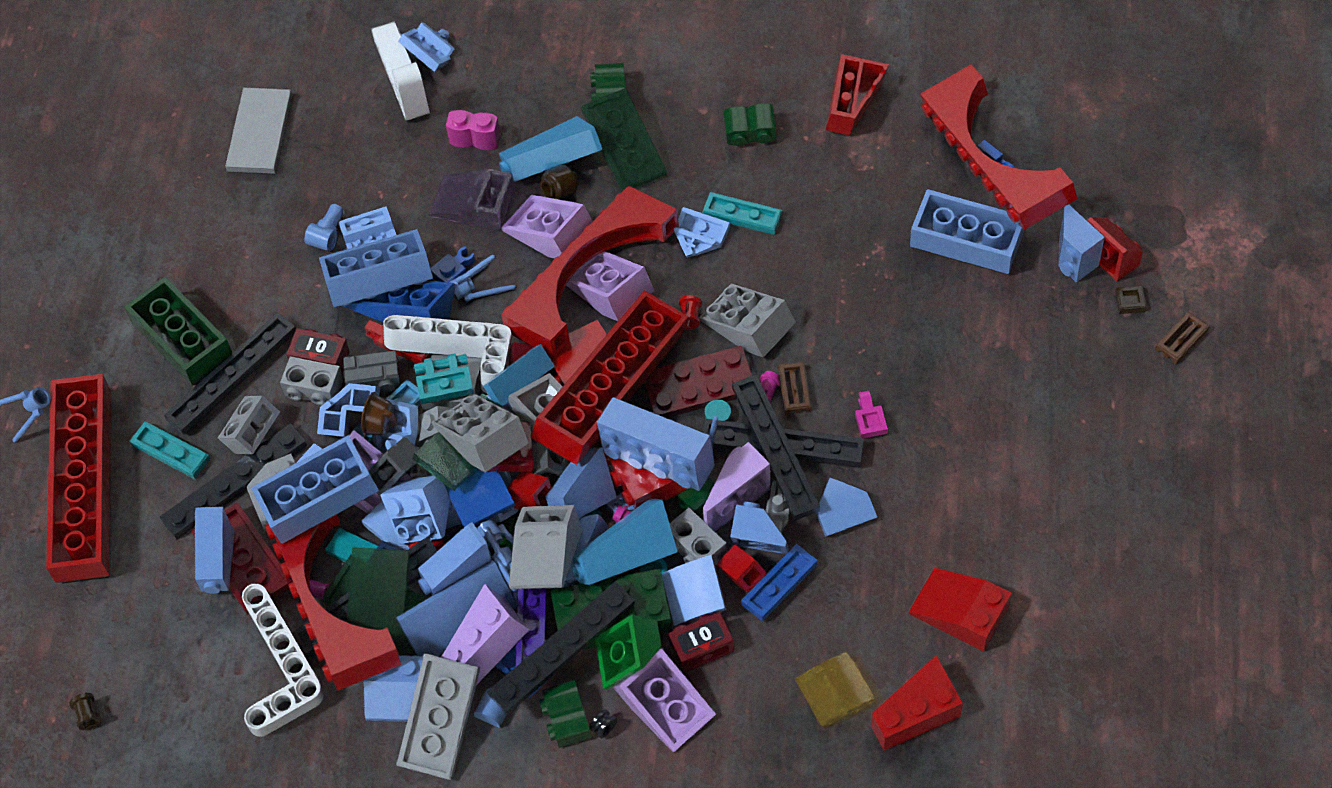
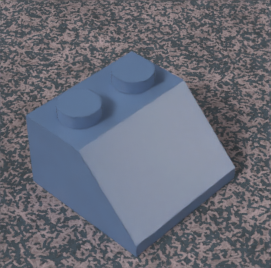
(1078, 245)
(756, 531)
(392, 692)

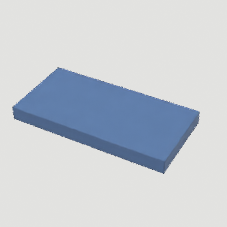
(437, 619)

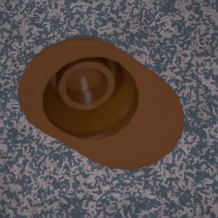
(377, 416)

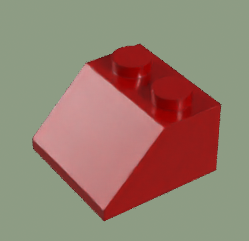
(1119, 252)

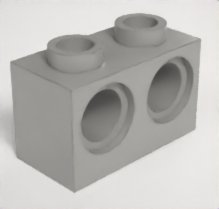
(313, 375)
(248, 424)
(700, 538)

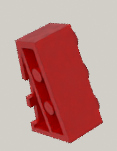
(853, 91)
(917, 706)

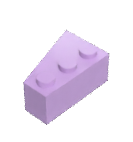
(486, 632)

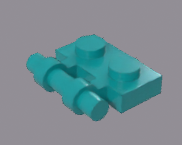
(446, 383)

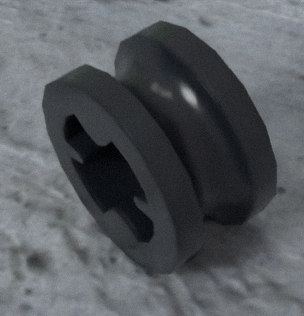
(603, 723)

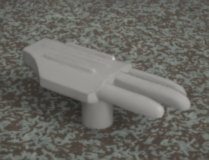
(777, 508)

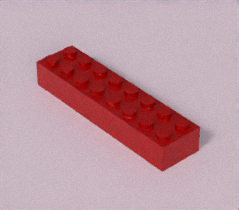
(610, 371)
(79, 479)

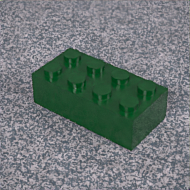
(178, 330)
(643, 587)

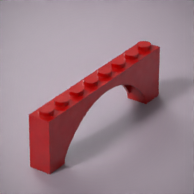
(1024, 193)
(626, 220)
(637, 484)
(348, 650)

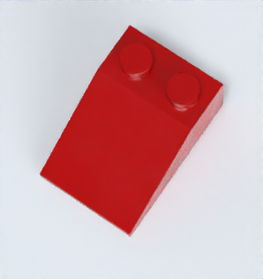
(962, 606)

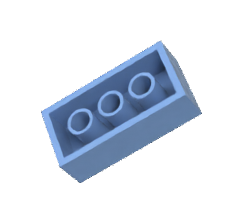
(966, 231)
(375, 268)
(656, 444)
(314, 489)

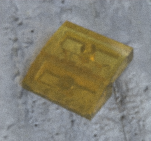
(835, 689)

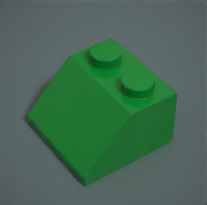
(626, 648)

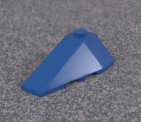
(428, 301)

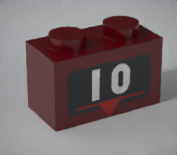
(318, 347)
(701, 641)

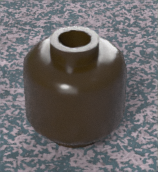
(559, 182)

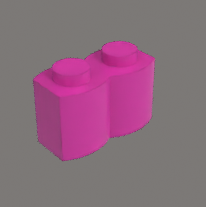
(474, 130)

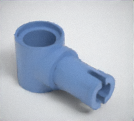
(324, 233)

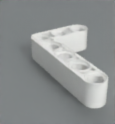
(402, 73)
(448, 337)
(286, 659)

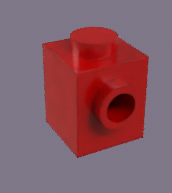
(529, 490)
(737, 564)

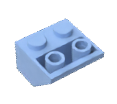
(417, 508)

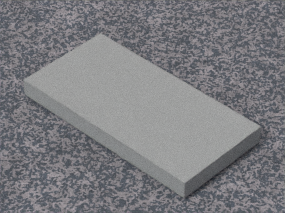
(258, 130)
(438, 716)

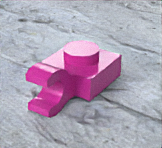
(870, 419)

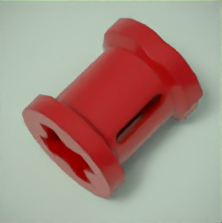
(690, 306)

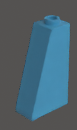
(551, 148)
(628, 544)

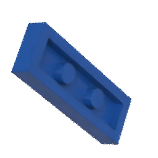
(779, 582)

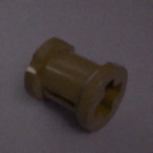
(85, 711)

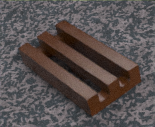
(1169, 351)
(797, 407)

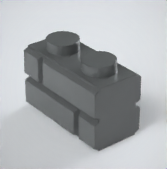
(374, 370)
(393, 465)

